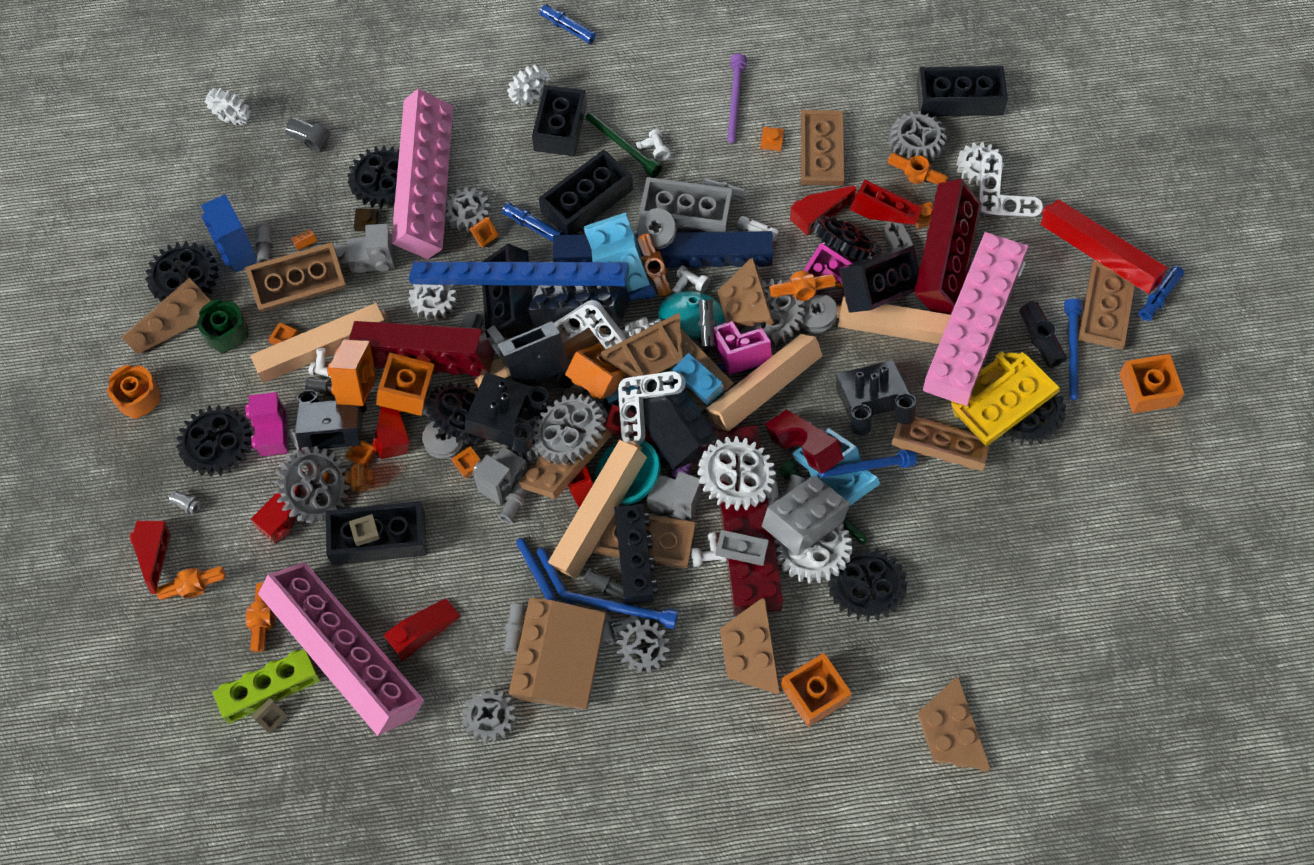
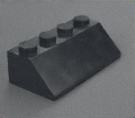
(508, 304)
(676, 426)

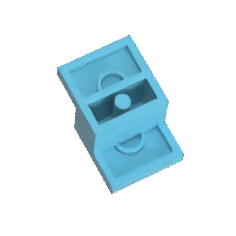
(615, 242)
(850, 485)

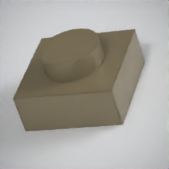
(364, 530)
(269, 716)

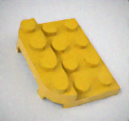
(1004, 396)

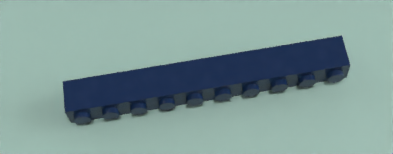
(687, 249)

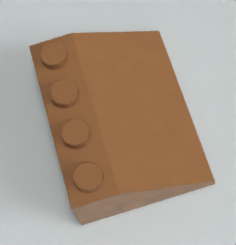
(557, 654)

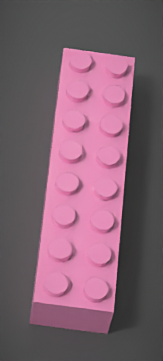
(422, 174)
(975, 319)
(341, 648)

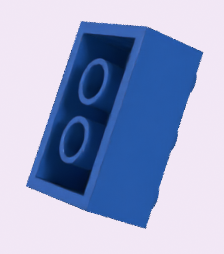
(228, 233)

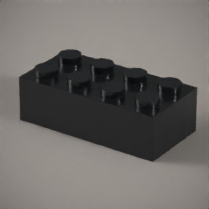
(962, 91)
(586, 193)
(880, 278)
(555, 302)
(399, 528)

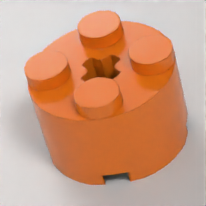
(133, 391)

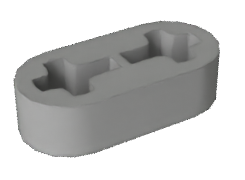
(901, 238)

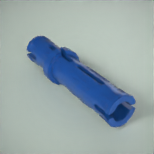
(561, 20)
(525, 219)
(1157, 299)

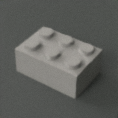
(805, 514)

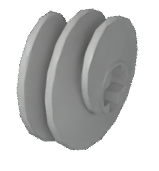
(666, 231)
(820, 314)
(440, 449)

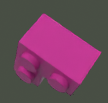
(826, 262)
(739, 350)
(270, 423)

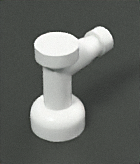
(661, 152)
(701, 283)
(319, 366)
(698, 556)

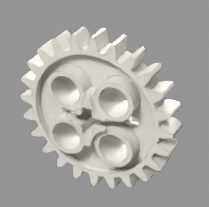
(758, 474)
(834, 554)

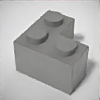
(373, 251)
(499, 474)
(676, 496)

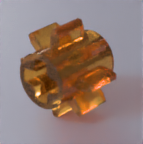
(360, 477)

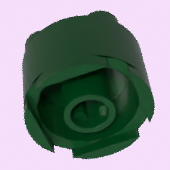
(222, 325)

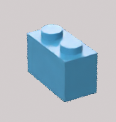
(699, 380)

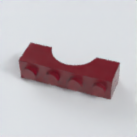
(818, 447)

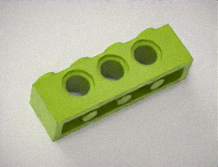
(280, 687)

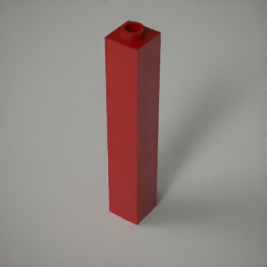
(1103, 246)

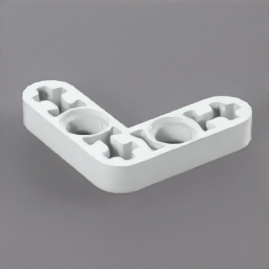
(999, 200)
(588, 320)
(636, 399)

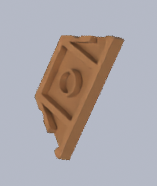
(744, 297)
(648, 351)
(750, 649)
(951, 730)

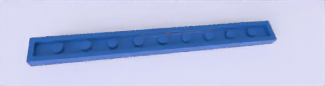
(519, 273)

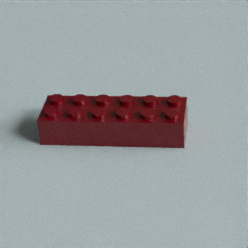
(948, 246)
(448, 348)

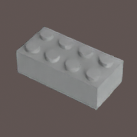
(690, 204)

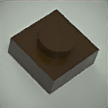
(365, 217)

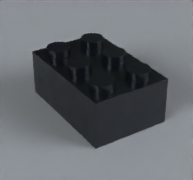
(559, 120)

